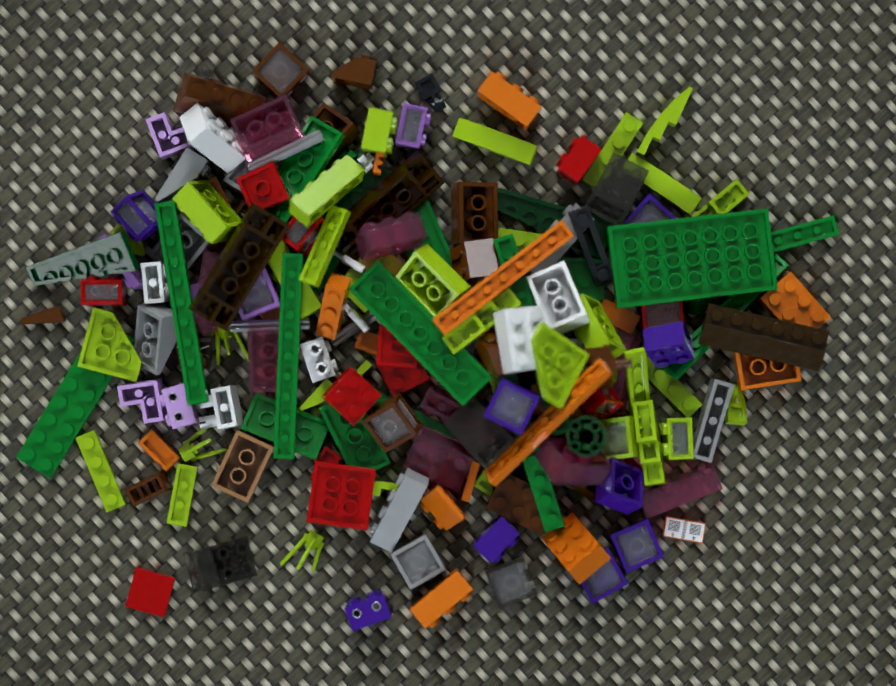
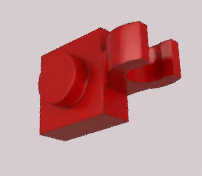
(328, 455)

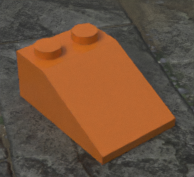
(442, 508)

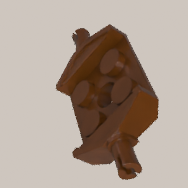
(608, 357)

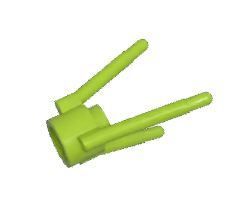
(225, 335)
(190, 450)
(313, 541)

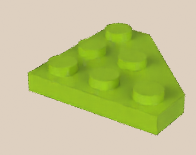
(109, 348)
(556, 363)

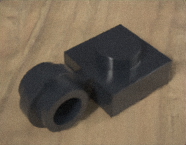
(429, 88)

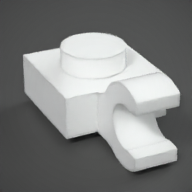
(366, 162)

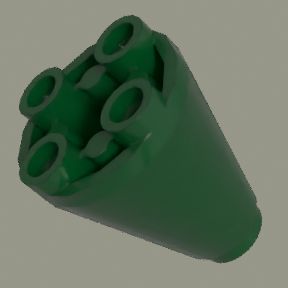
(587, 436)

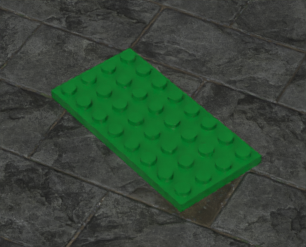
(692, 258)

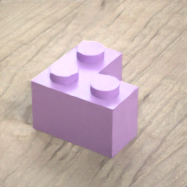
(167, 141)
(147, 395)

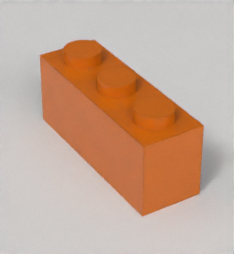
(333, 306)

